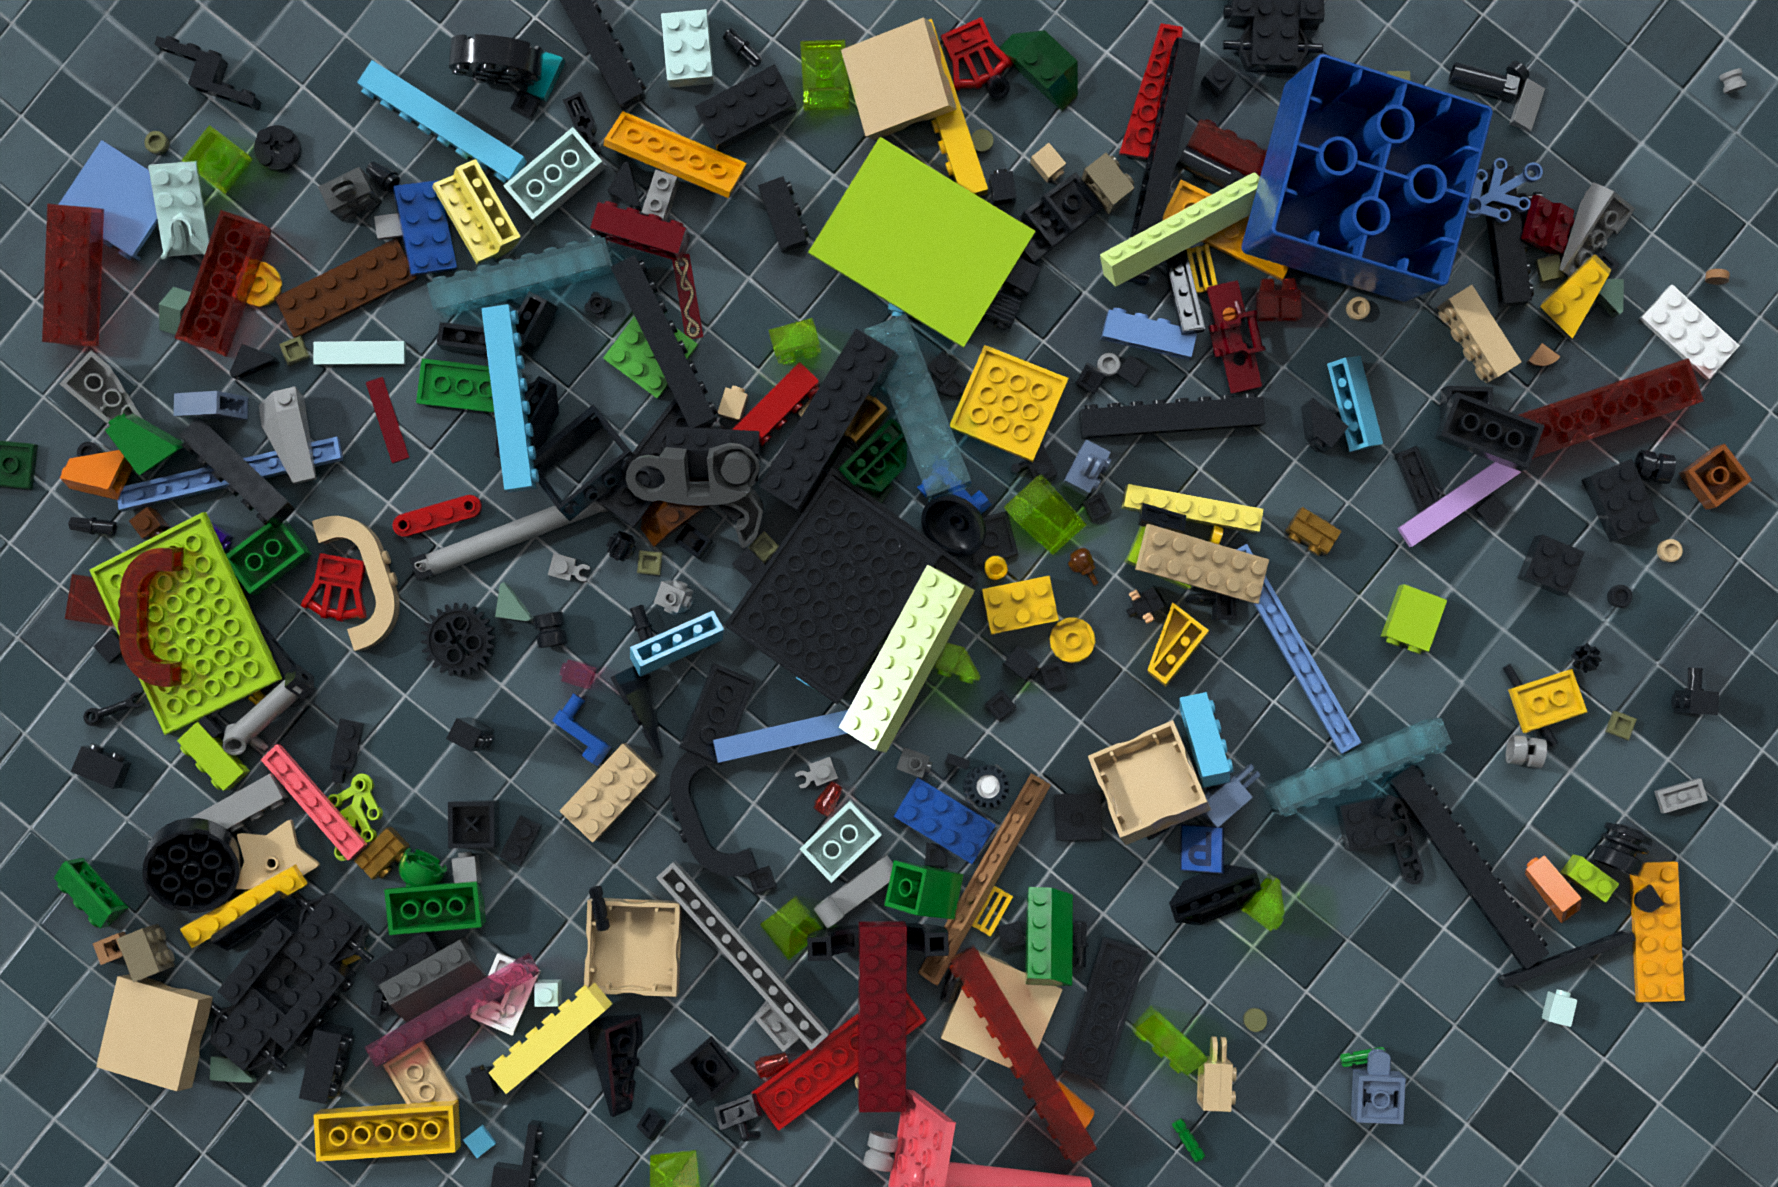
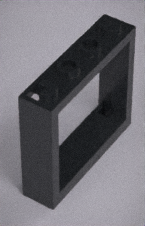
(567, 441)

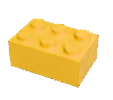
(1019, 605)

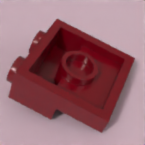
(1548, 225)

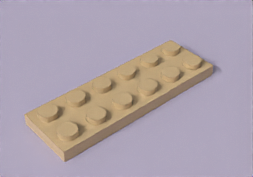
(1202, 564)

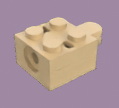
(1216, 1079)

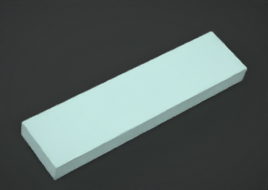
(360, 353)

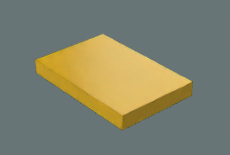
(1547, 700)

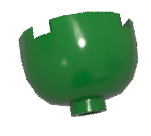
(420, 868)

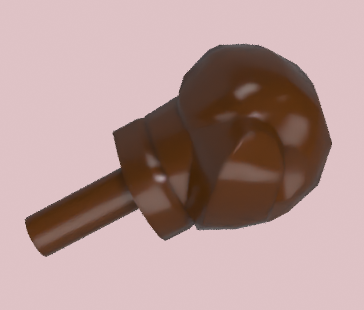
(1082, 562)

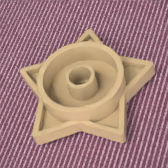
(277, 845)

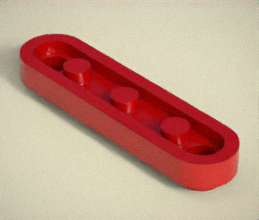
(437, 516)

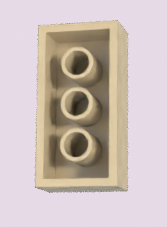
(1478, 334)
(609, 792)

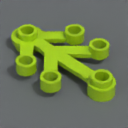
(354, 811)

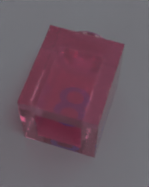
(578, 673)

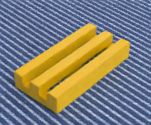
(1197, 250)
(982, 927)

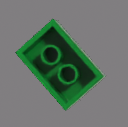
(267, 556)

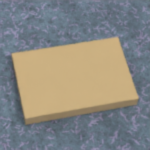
(419, 1076)

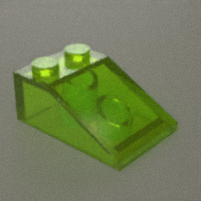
(824, 75)
(1045, 514)

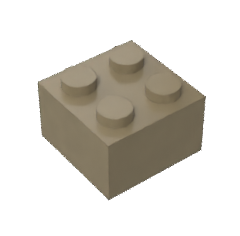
(1108, 182)
(146, 952)

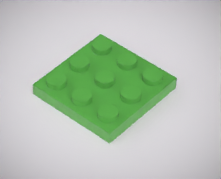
(636, 360)

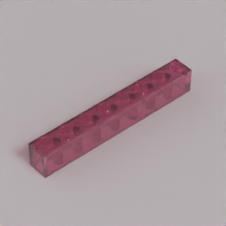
(452, 1009)

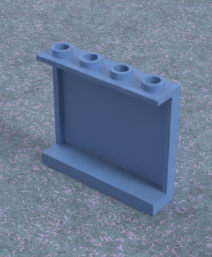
(125, 194)

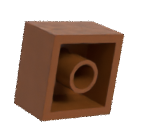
(1715, 476)

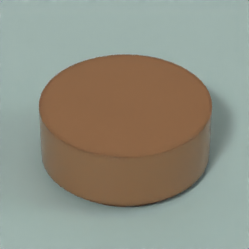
(1717, 276)

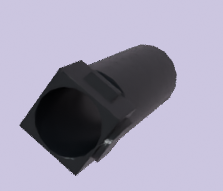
(1484, 81)
(1208, 168)

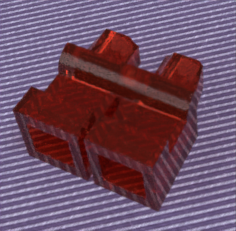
(1278, 304)

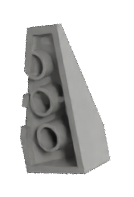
(1597, 218)
(99, 388)
(287, 428)

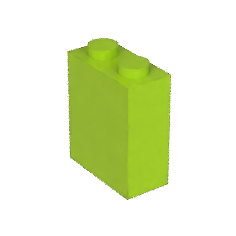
(1413, 619)

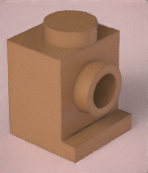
(106, 948)

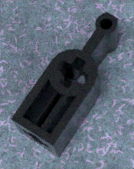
(579, 118)

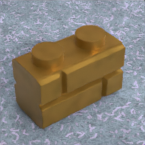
(1312, 531)
(382, 853)

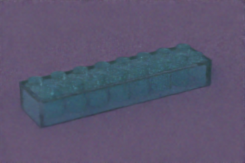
(516, 278)
(920, 412)
(1357, 765)

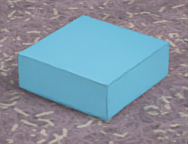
(479, 1141)

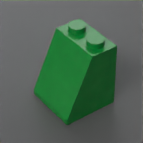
(141, 442)
(923, 890)

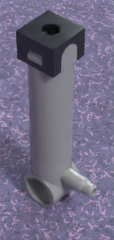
(297, 684)

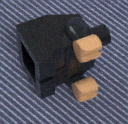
(1146, 603)

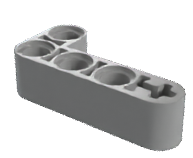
(854, 892)

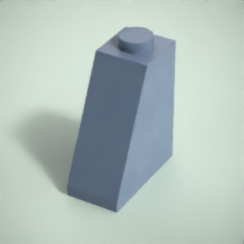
(210, 405)

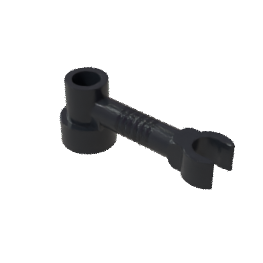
(111, 709)

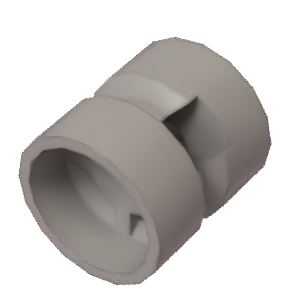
(1530, 751)
(880, 1153)

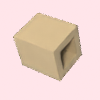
(1048, 163)
(733, 403)

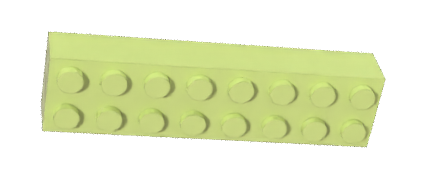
(906, 659)

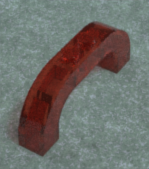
(135, 616)

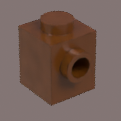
(149, 523)

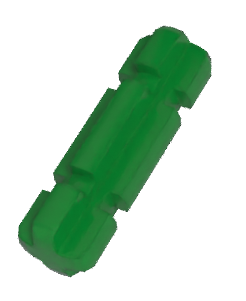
(1357, 1057)
(1188, 1140)

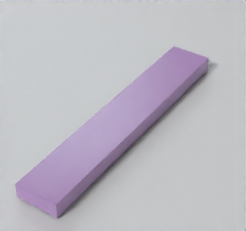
(1456, 502)

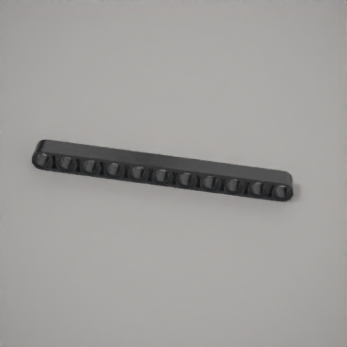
(1165, 140)

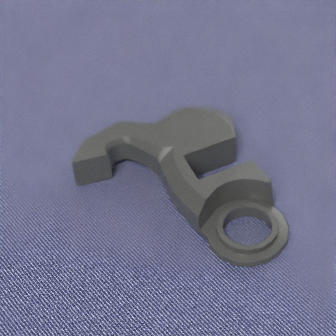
(731, 476)

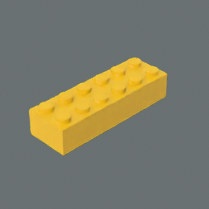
(387, 1130)

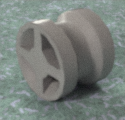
(1732, 81)

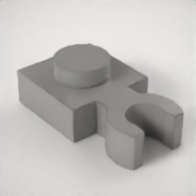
(564, 568)
(821, 772)

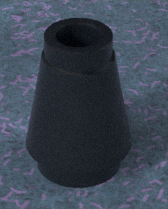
(383, 176)

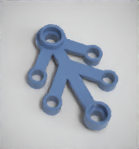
(1497, 192)

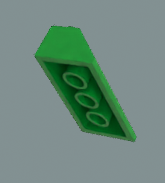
(434, 907)
(1049, 937)

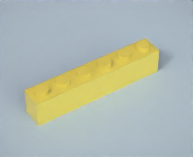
(1195, 508)
(550, 1038)

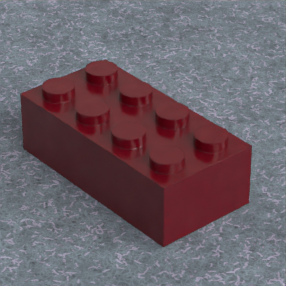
(640, 231)

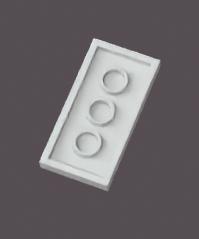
(1689, 332)

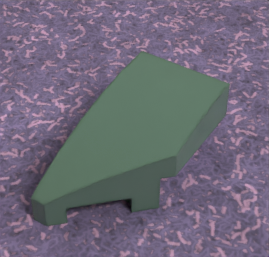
(225, 1070)

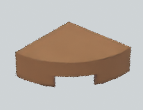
(1543, 356)

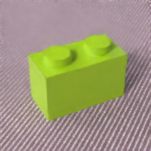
(1589, 878)

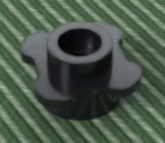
(591, 305)

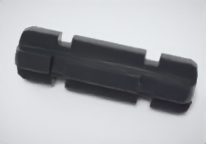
(599, 908)

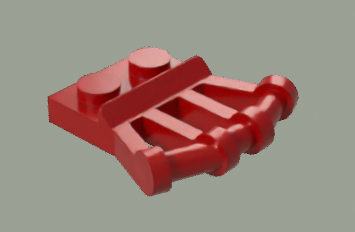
(967, 41)
(342, 573)

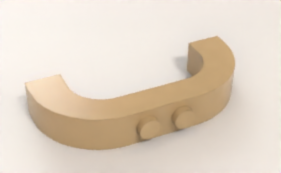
(379, 573)

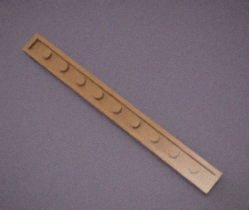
(987, 874)

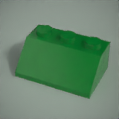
(89, 892)

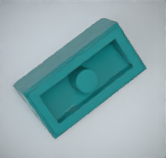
(551, 70)

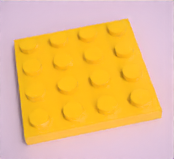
(1008, 403)

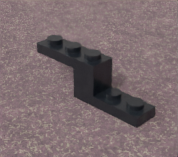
(208, 72)
(521, 1175)

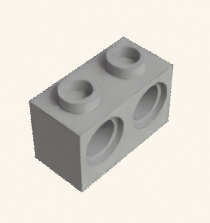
(661, 195)

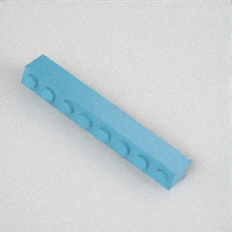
(440, 121)
(509, 398)

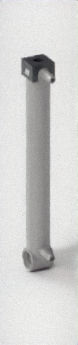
(494, 540)

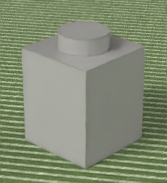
(466, 868)

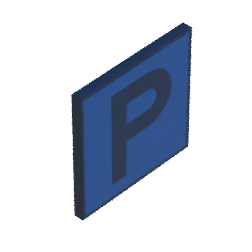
(1202, 848)

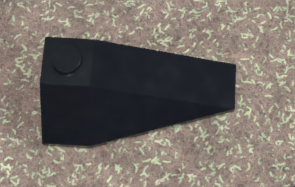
(638, 693)
(614, 1050)

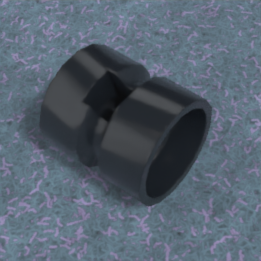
(1659, 467)
(550, 629)

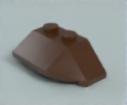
(666, 518)

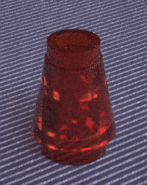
(828, 799)
(771, 1064)

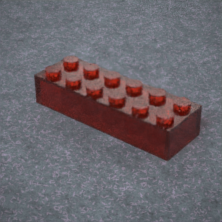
(72, 275)
(223, 283)

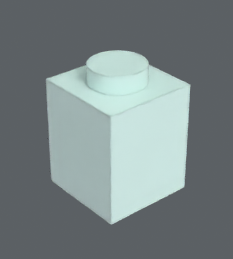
(548, 993)
(1559, 1007)

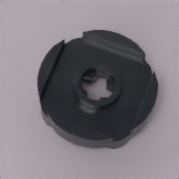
(287, 156)

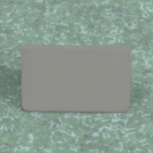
(1527, 105)

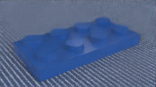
(424, 229)
(944, 820)

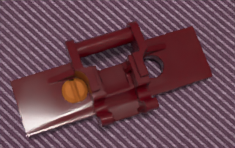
(1226, 336)

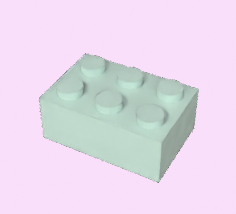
(687, 48)
(840, 841)

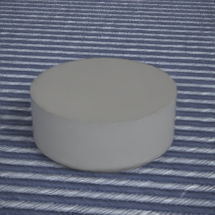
(1109, 364)

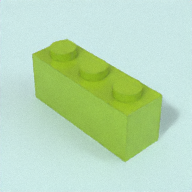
(211, 758)

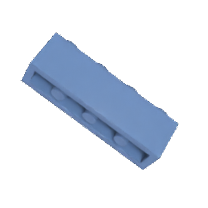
(1147, 334)

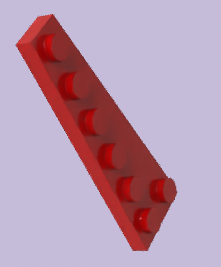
(1144, 113)

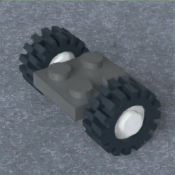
(986, 786)

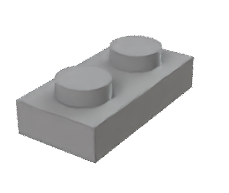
(1681, 795)
(776, 1027)

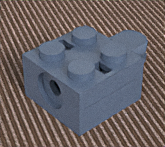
(1086, 468)
(1229, 797)
(1374, 1091)

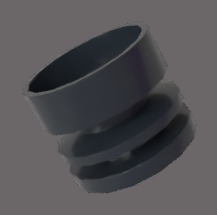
(1622, 849)

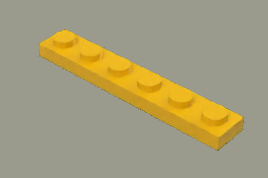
(213, 921)

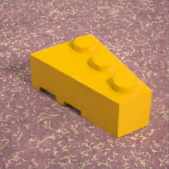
(1576, 295)

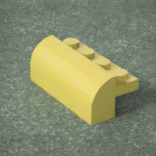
(477, 212)

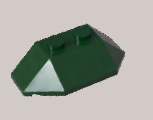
(1044, 65)
(878, 459)

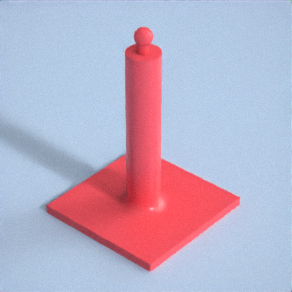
(925, 1154)

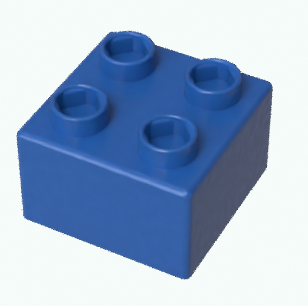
(1367, 179)

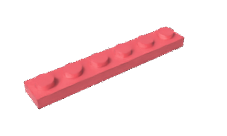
(314, 802)

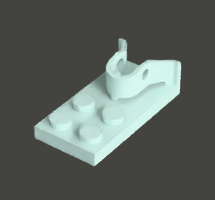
(179, 208)

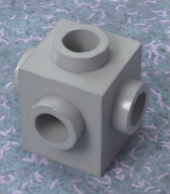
(674, 596)

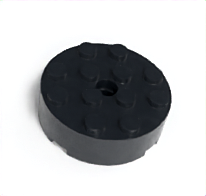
(496, 59)
(191, 865)

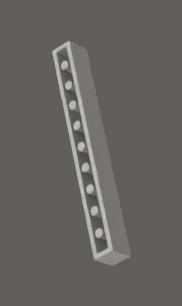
(743, 955)

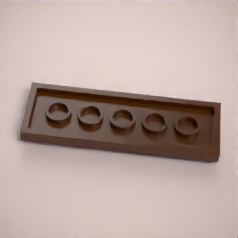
(345, 288)

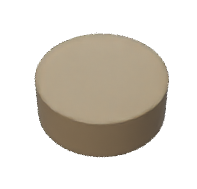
(1358, 308)
(1669, 550)

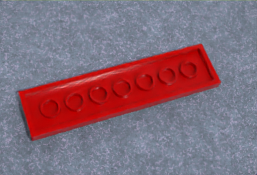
(819, 1070)

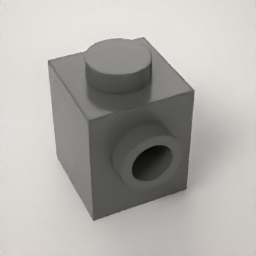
(914, 763)

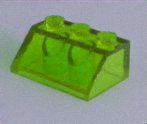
(1169, 1041)

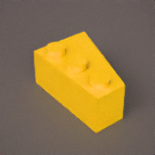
(1176, 644)

